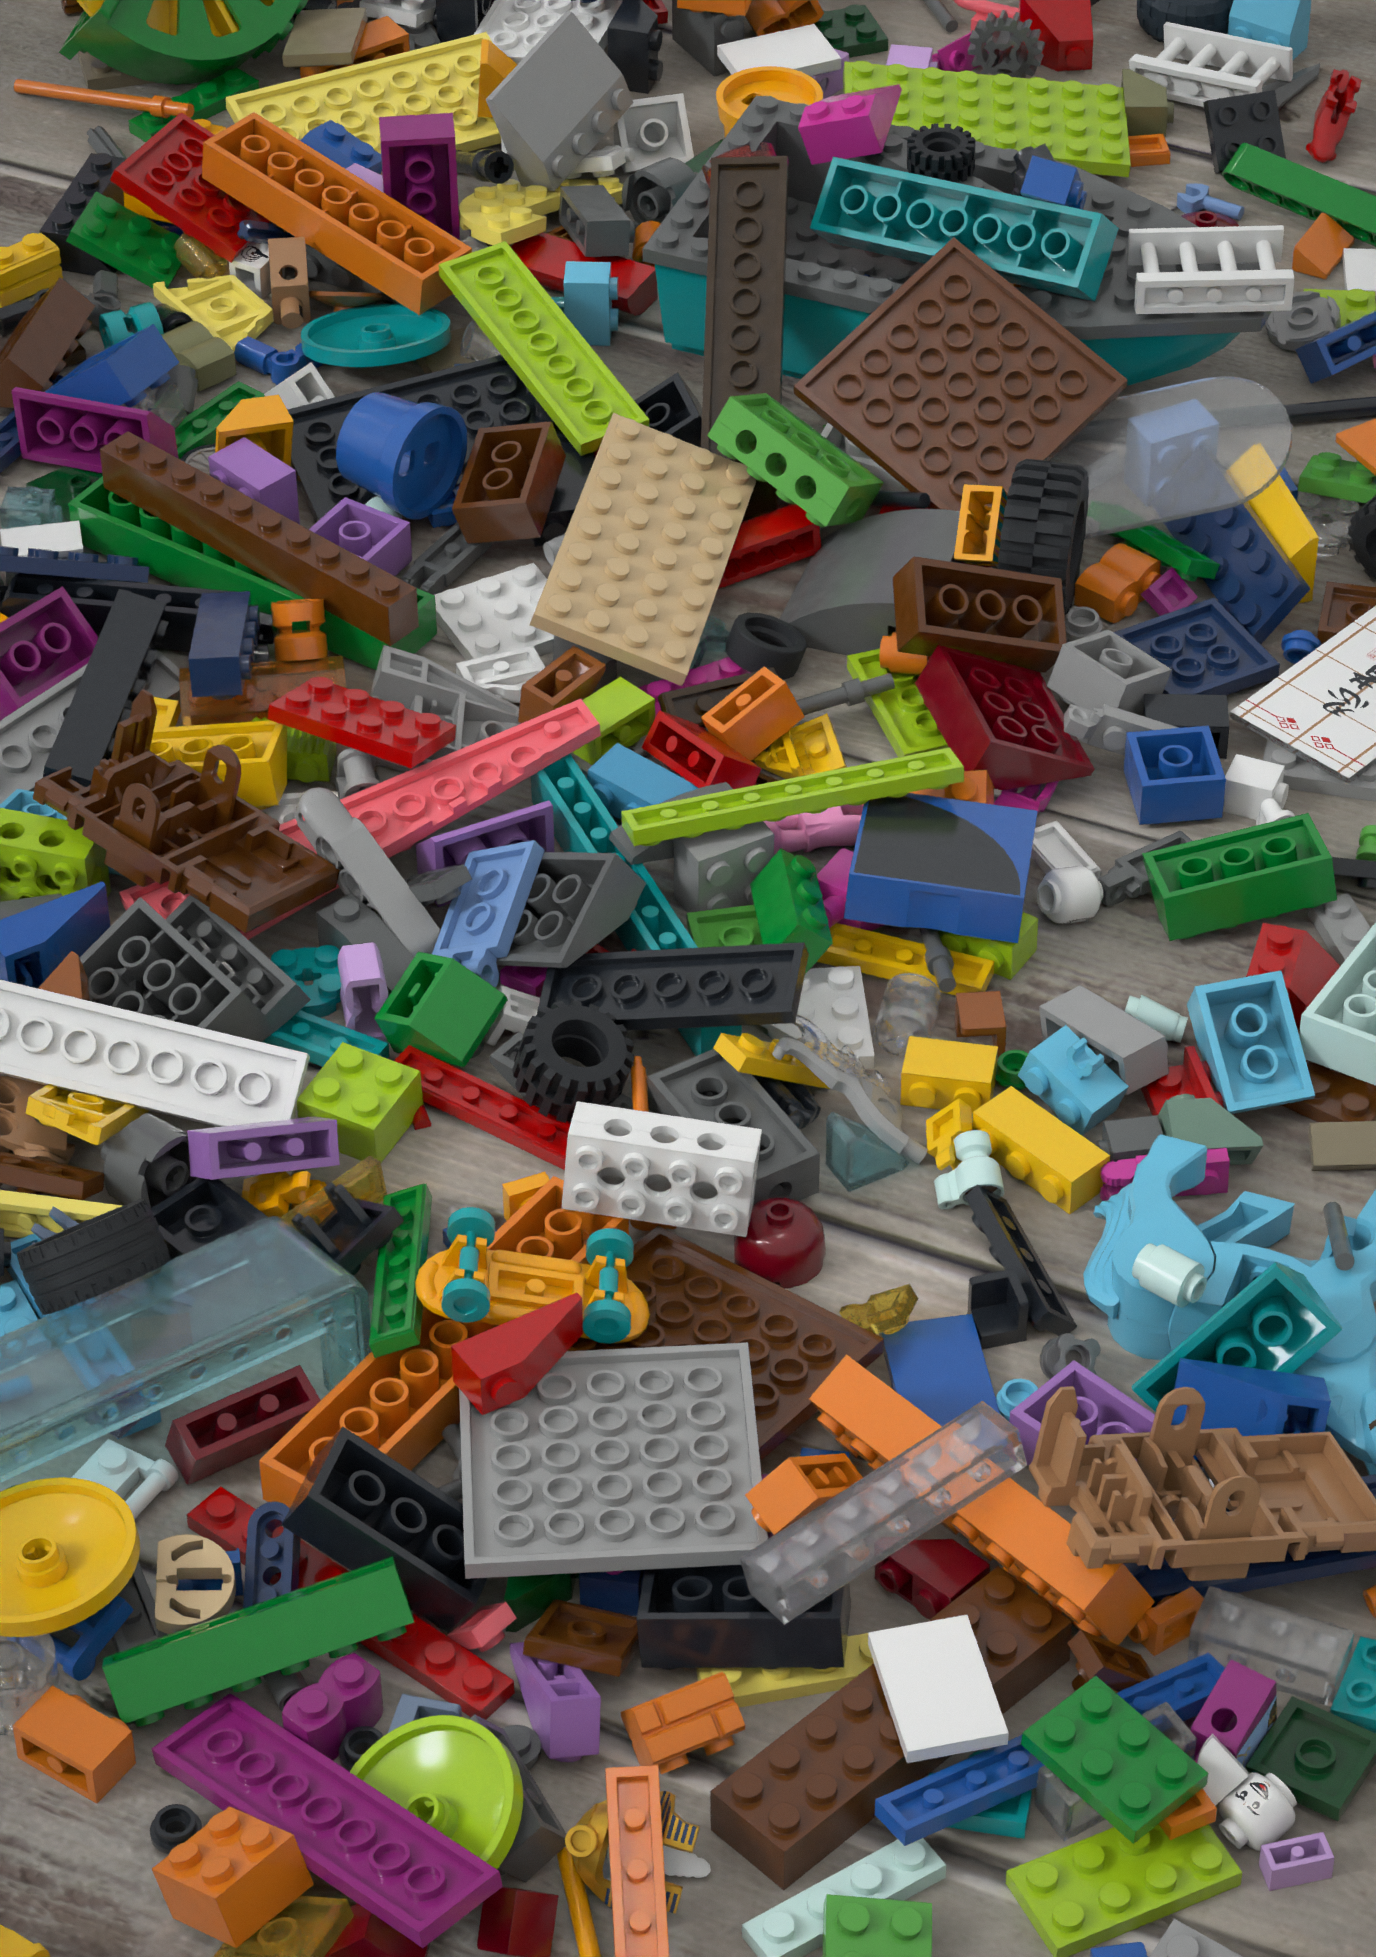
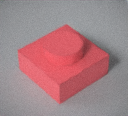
(484, 1627)

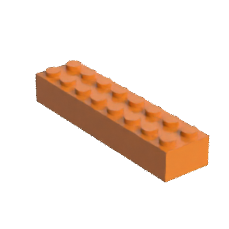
(332, 211)
(1000, 1524)

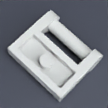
(123, 1468)

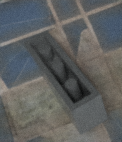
(354, 923)

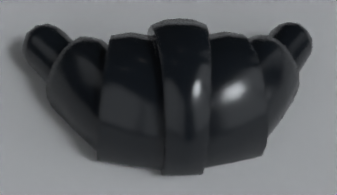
(793, 1099)

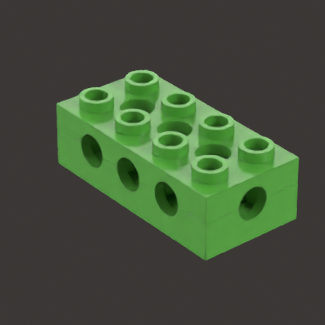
(794, 460)

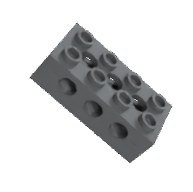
(716, 1092)

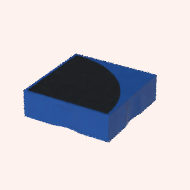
(942, 866)

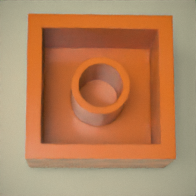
(232, 1876)

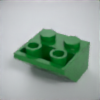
(440, 1009)

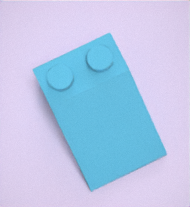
(1272, 22)
(1250, 1042)

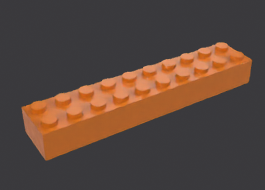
(410, 1394)

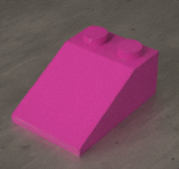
(849, 124)

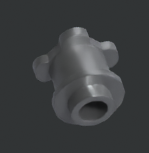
(1069, 1349)

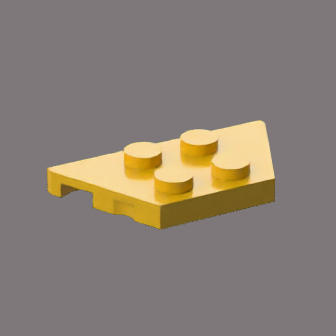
(81, 1113)

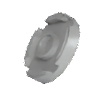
(1307, 321)

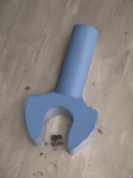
(1198, 198)

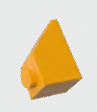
(493, 70)

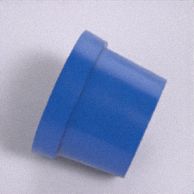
(403, 451)

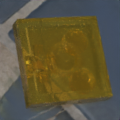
(300, 1930)

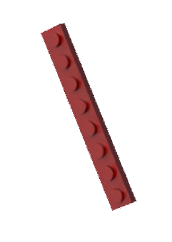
(419, 1652)

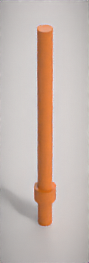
(157, 105)

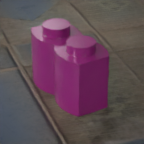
(342, 1700)

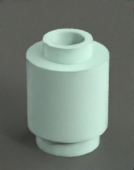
(1169, 1274)

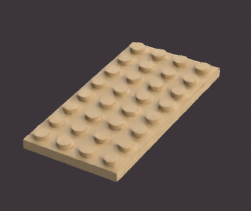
(645, 549)

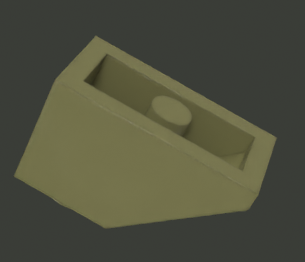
(1145, 105)

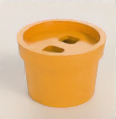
(782, 83)

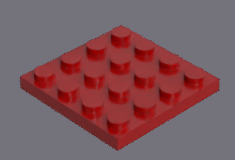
(170, 181)

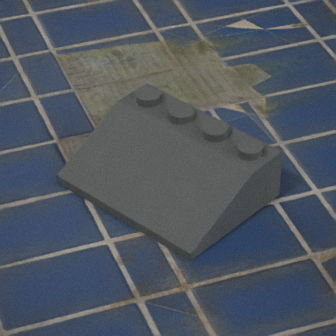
(572, 908)

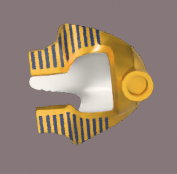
(590, 1850)

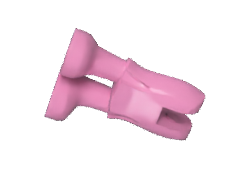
(810, 831)

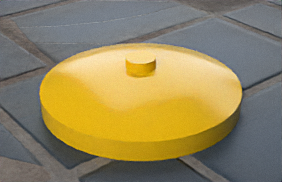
(62, 1553)

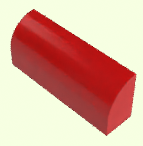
(547, 259)
(771, 543)

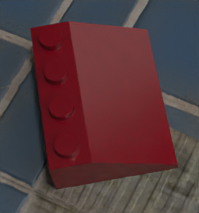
(1000, 720)

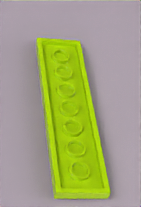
(540, 344)

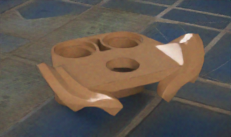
(22, 1131)

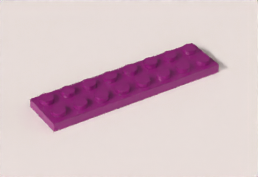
(341, 1823)

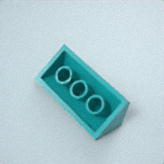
(1266, 1326)

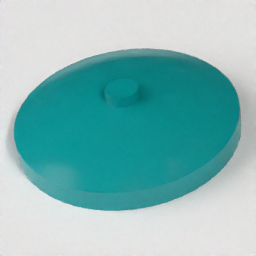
(375, 336)

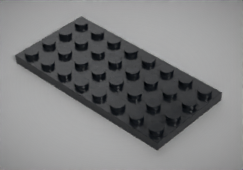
(481, 391)

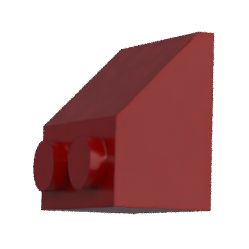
(1299, 957)

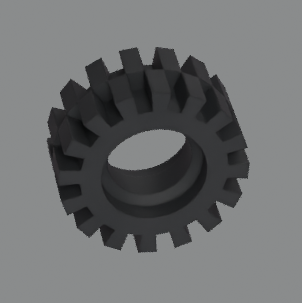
(941, 153)

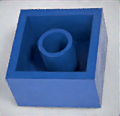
(1174, 775)

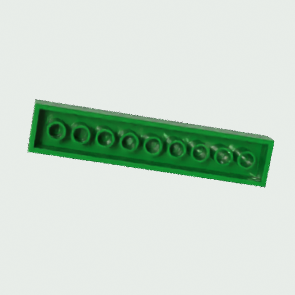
(122, 528)

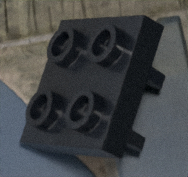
(1243, 120)
(351, 1228)

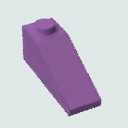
(559, 1706)

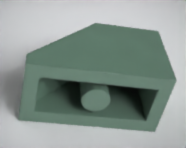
(1210, 1125)

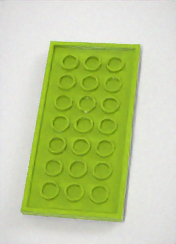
(1073, 119)

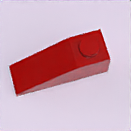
(516, 1355)

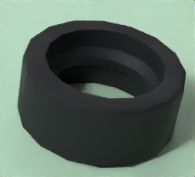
(765, 642)

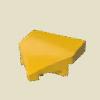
(804, 750)

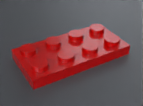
(362, 722)

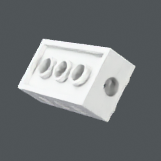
(661, 1168)

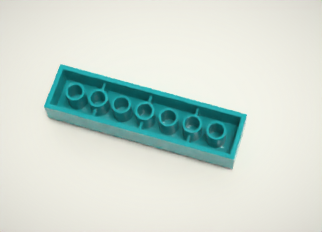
(918, 215)

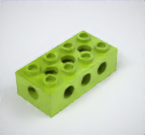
(46, 857)

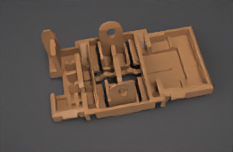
(1281, 1489)

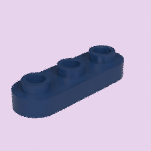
(270, 1555)

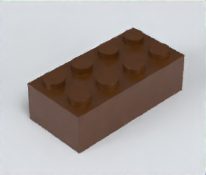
(980, 612)

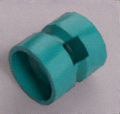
(116, 324)

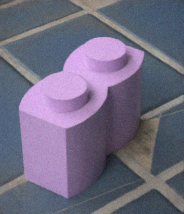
(362, 987)

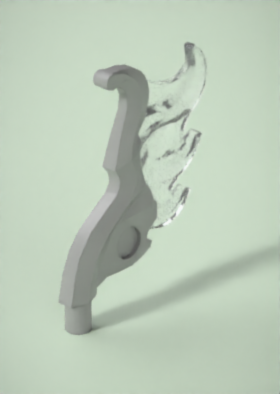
(846, 1073)

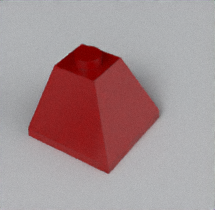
(1064, 29)

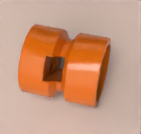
(299, 644)

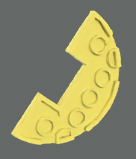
(516, 212)

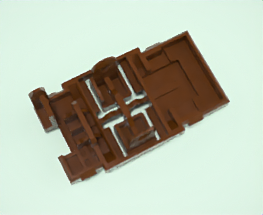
(187, 828)

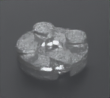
(1334, 515)

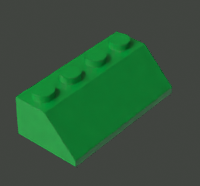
(1240, 877)

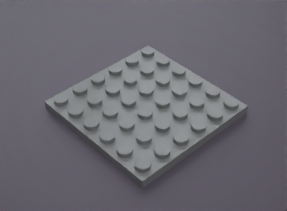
(615, 1465)

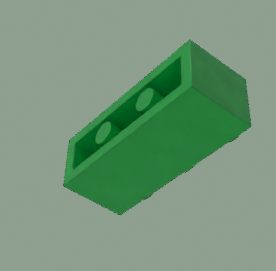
(791, 905)

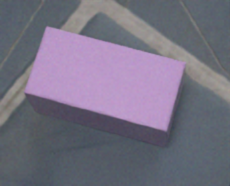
(1296, 1861)

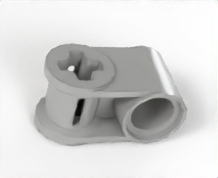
(355, 772)

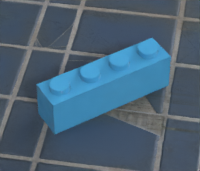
(632, 781)

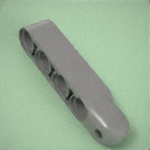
(365, 868)

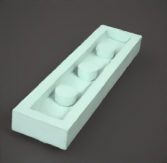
(889, 1873)

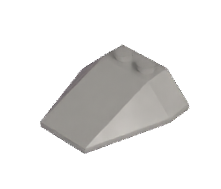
(436, 690)

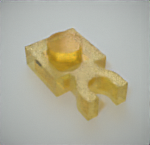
(883, 1311)

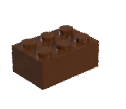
(509, 482)

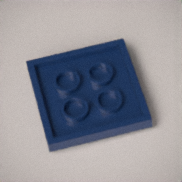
(1204, 649)

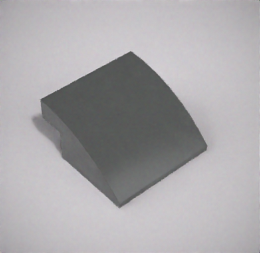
(848, 585)
(191, 972)

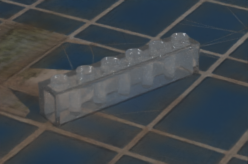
(883, 1512)

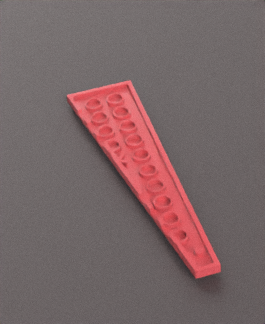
(435, 793)

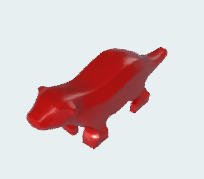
(1333, 115)

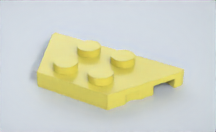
(220, 305)

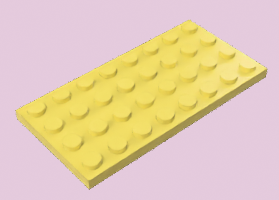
(408, 83)

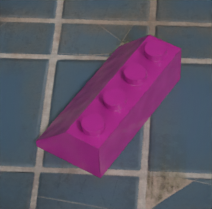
(75, 429)

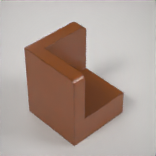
(981, 1016)

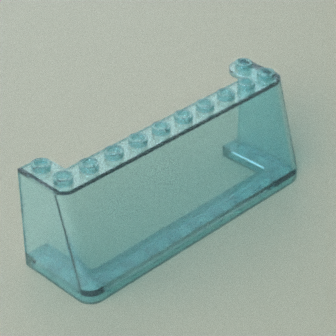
(174, 1336)

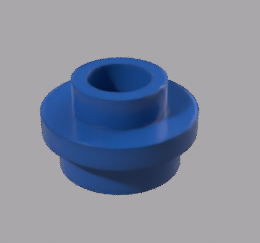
(1299, 645)

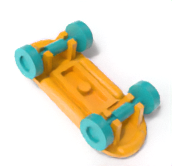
(501, 1285)

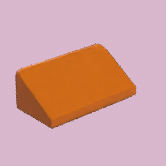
(1321, 247)

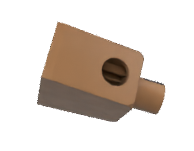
(291, 296)

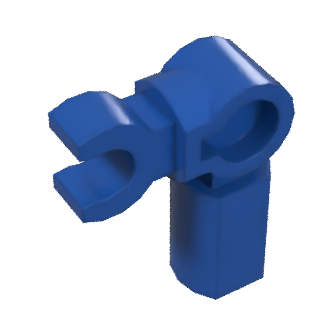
(268, 360)

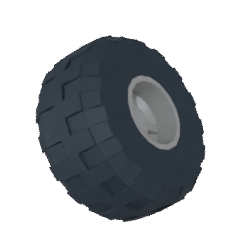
(1200, 14)

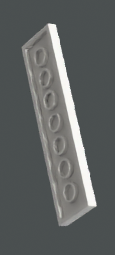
(145, 1059)

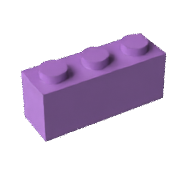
(263, 1147)

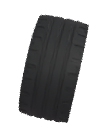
(93, 1257)

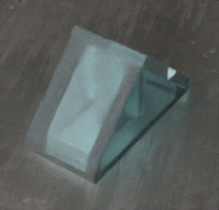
(858, 1154)

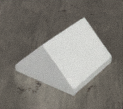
(655, 131)

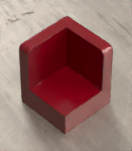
(518, 1922)

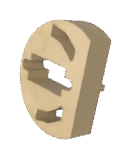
(191, 1558)

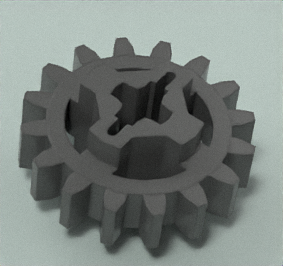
(1001, 34)

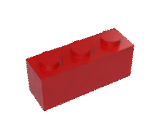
(697, 753)

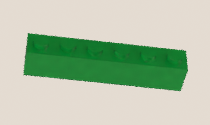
(258, 1641)

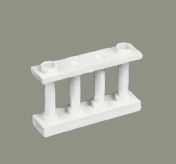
(1203, 47)
(1210, 290)

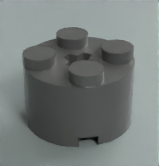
(656, 189)
(146, 1161)

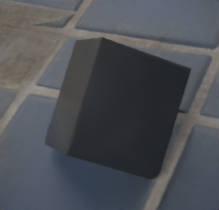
(998, 1308)

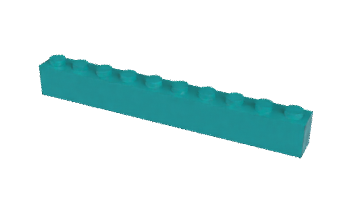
(585, 827)

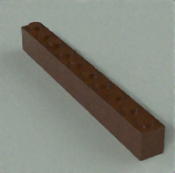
(260, 538)

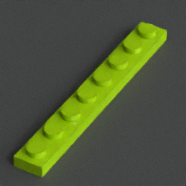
(792, 796)

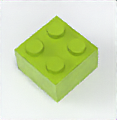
(368, 1098)

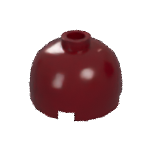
(782, 1242)

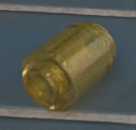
(199, 258)

